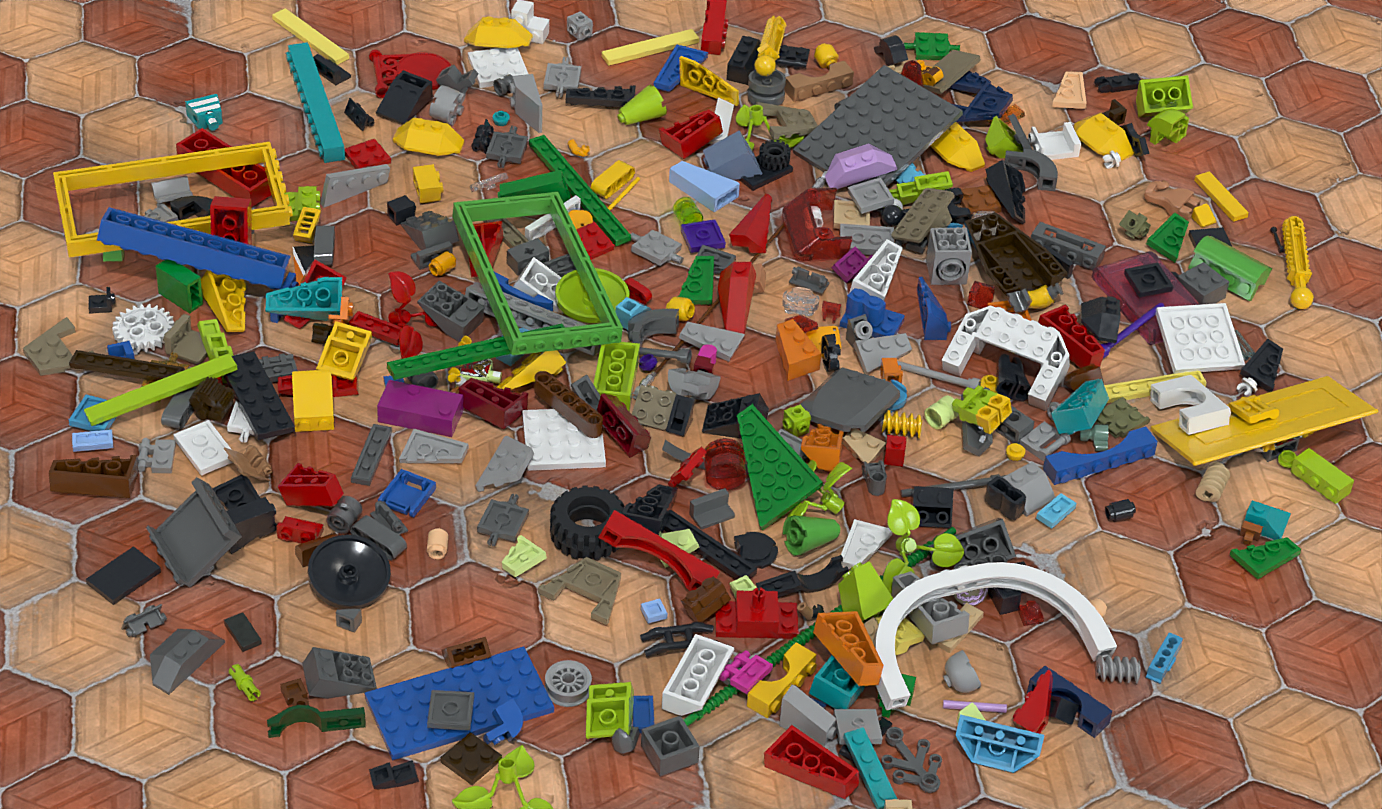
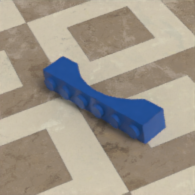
(1068, 466)

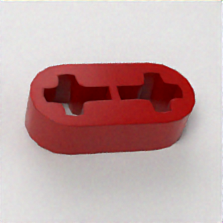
(638, 291)

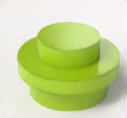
(1286, 458)

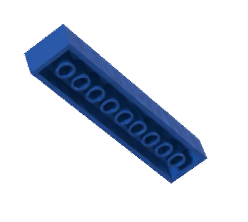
(193, 248)

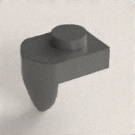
(623, 742)

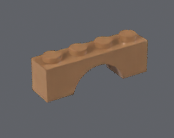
(802, 87)

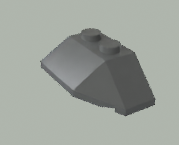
(181, 656)

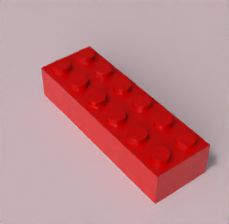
(239, 181)

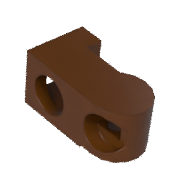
(1077, 377)

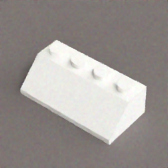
(695, 675)

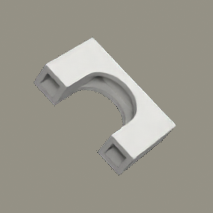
(1208, 409)

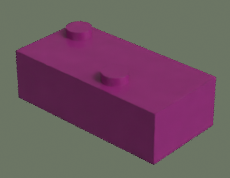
(420, 408)

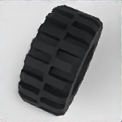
(580, 505)

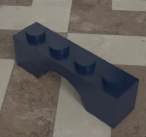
(1092, 714)

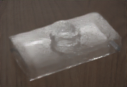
(489, 183)

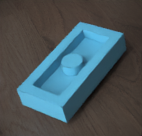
(1056, 510)

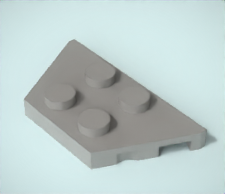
(506, 464)

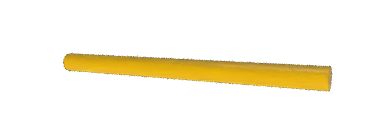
(630, 186)

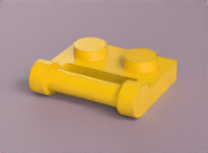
(1253, 409)

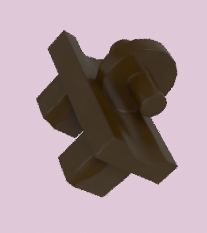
(321, 333)

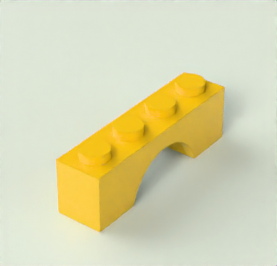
(767, 696)

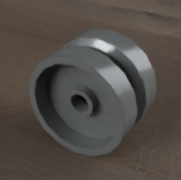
(767, 88)

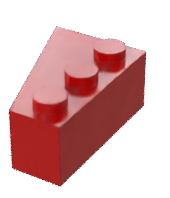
(715, 27)
(692, 134)
(491, 238)
(310, 488)

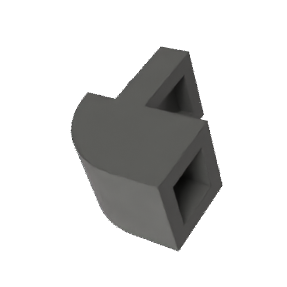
(455, 79)

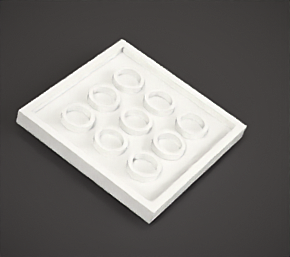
(1199, 338)
(559, 443)

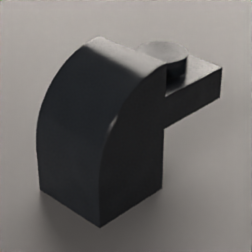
(893, 49)

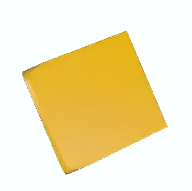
(1203, 215)

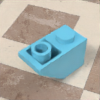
(628, 309)

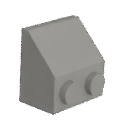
(1034, 485)

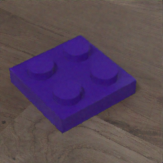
(703, 233)

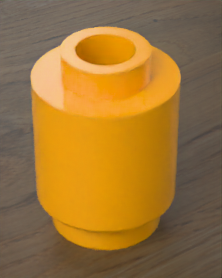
(442, 264)

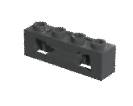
(1070, 246)

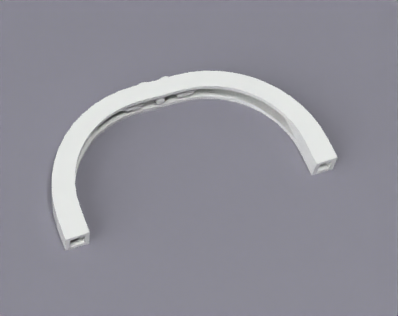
(987, 575)

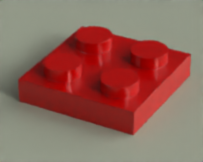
(367, 154)
(595, 240)

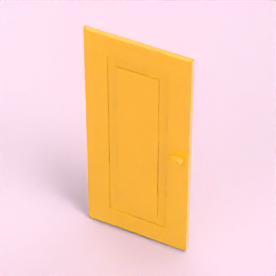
(1301, 411)

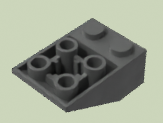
(430, 229)
(452, 310)
(337, 673)

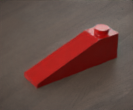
(314, 271)
(735, 294)

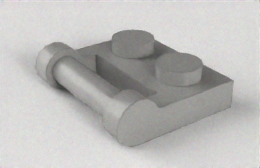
(1042, 436)

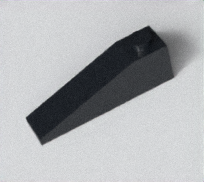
(1009, 188)
(653, 509)

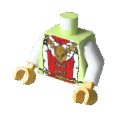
(478, 370)

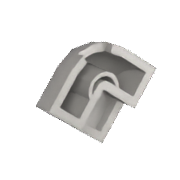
(693, 383)

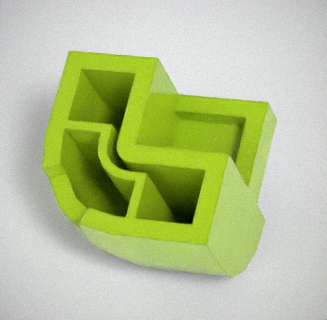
(1168, 124)

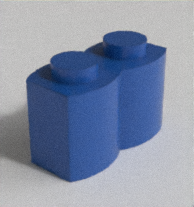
(862, 303)

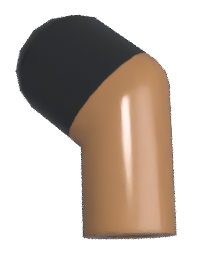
(810, 614)

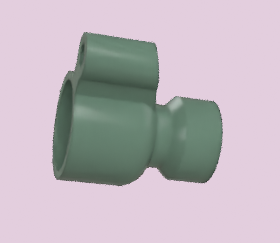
(1098, 435)

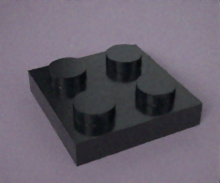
(1148, 280)

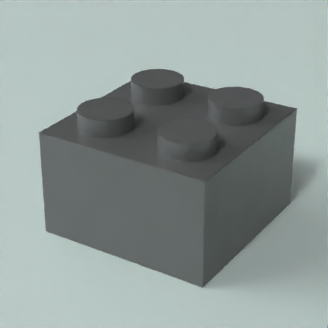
(1204, 284)
(670, 745)

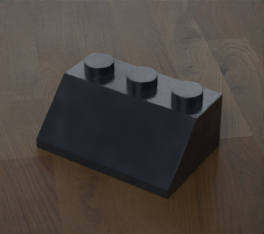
(743, 60)

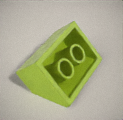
(1163, 94)

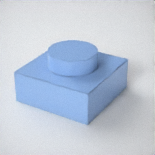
(653, 611)

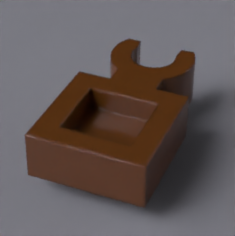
(294, 692)

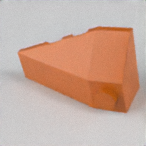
(823, 446)

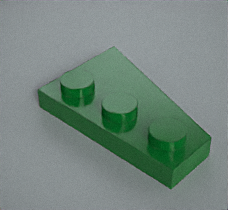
(1169, 237)

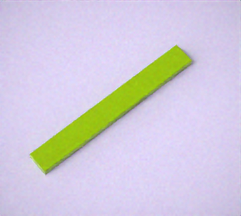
(159, 389)

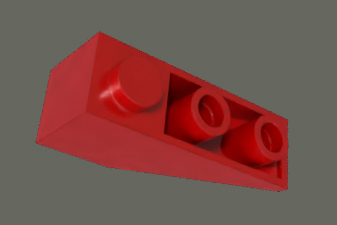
(1035, 712)

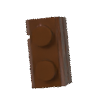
(705, 599)

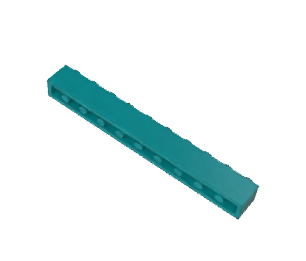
(315, 103)

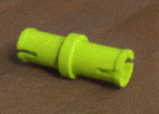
(244, 682)

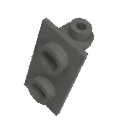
(814, 282)
(385, 516)
(150, 615)

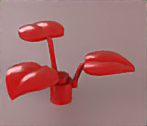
(409, 340)

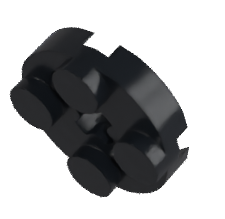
(831, 352)

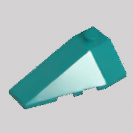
(308, 300)

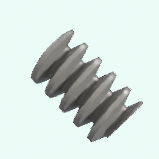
(1117, 668)

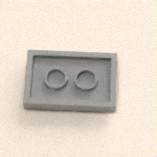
(867, 238)

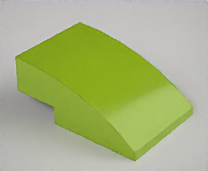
(609, 709)

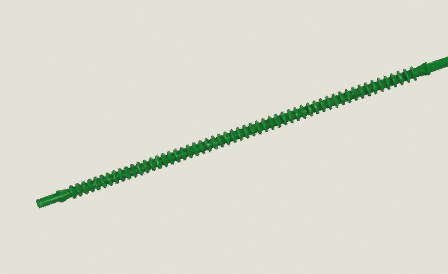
(802, 638)

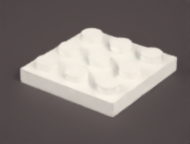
(496, 64)

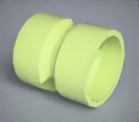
(940, 413)

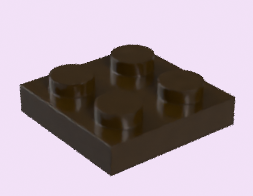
(471, 758)

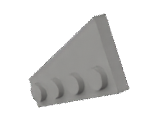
(349, 183)

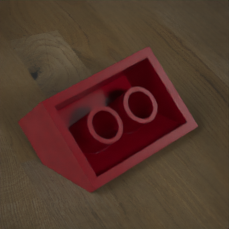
(623, 425)

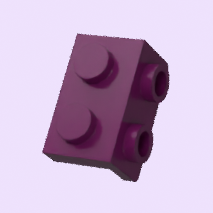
(850, 264)

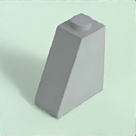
(807, 716)

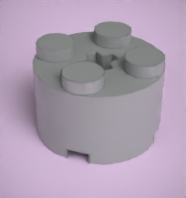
(447, 105)

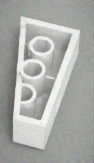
(879, 271)

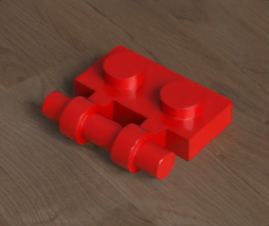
(687, 466)

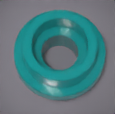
(501, 118)

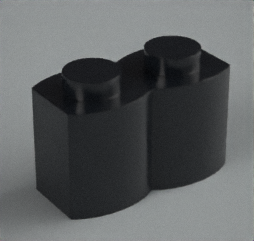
(1005, 498)

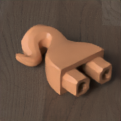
(1174, 200)

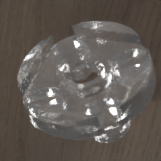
(800, 301)

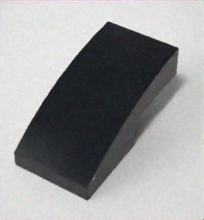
(391, 777)

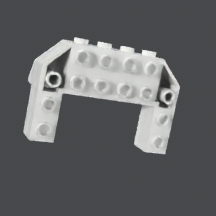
(1017, 336)

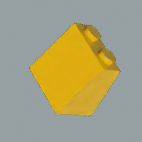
(313, 400)

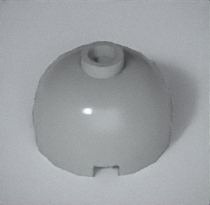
(961, 673)

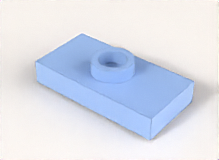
(92, 440)

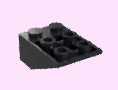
(405, 97)
(722, 416)

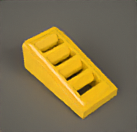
(306, 237)

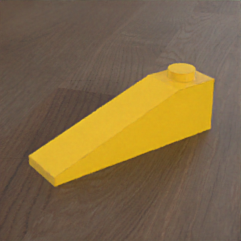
(701, 79)
(225, 299)

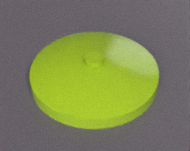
(575, 302)

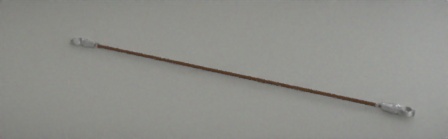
(819, 183)

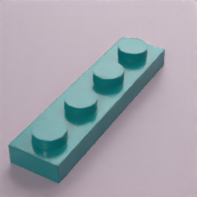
(869, 767)

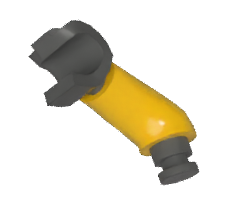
(1035, 299)

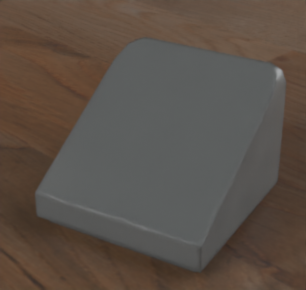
(349, 619)

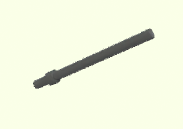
(956, 485)

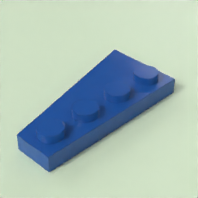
(670, 73)

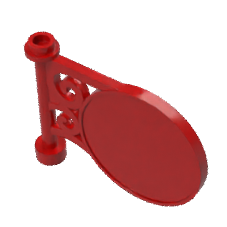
(420, 64)

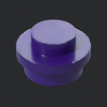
(647, 362)

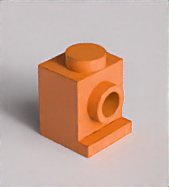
(891, 370)

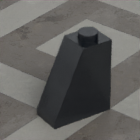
(252, 520)

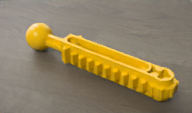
(770, 46)
(1297, 262)

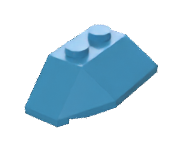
(998, 744)

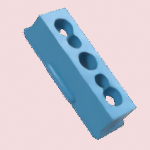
(1164, 658)

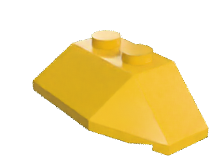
(498, 33)
(1103, 136)
(428, 137)
(959, 148)

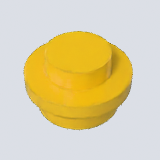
(1015, 452)

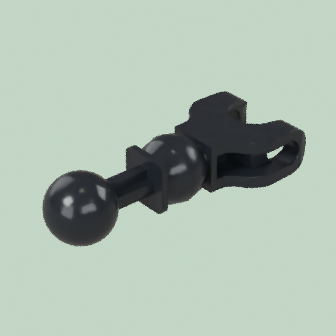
(894, 214)

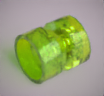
(687, 211)

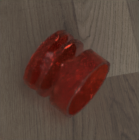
(725, 464)

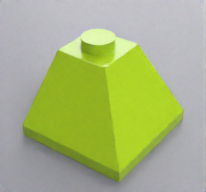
(1001, 139)

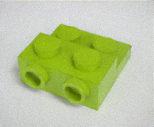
(305, 197)

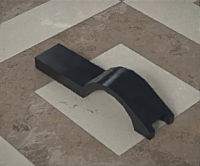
(794, 582)

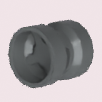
(503, 85)

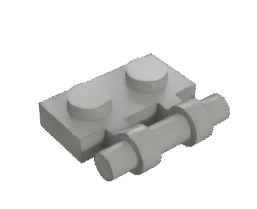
(162, 452)

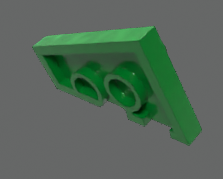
(700, 281)
(1267, 557)

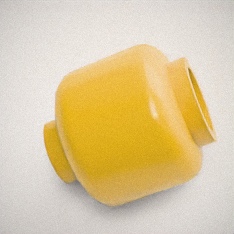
(825, 55)
(685, 307)

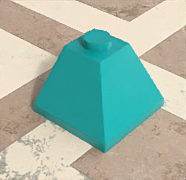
(1272, 519)

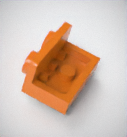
(346, 311)

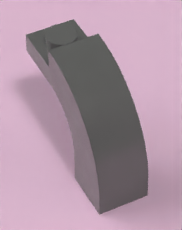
(1036, 164)
(652, 323)

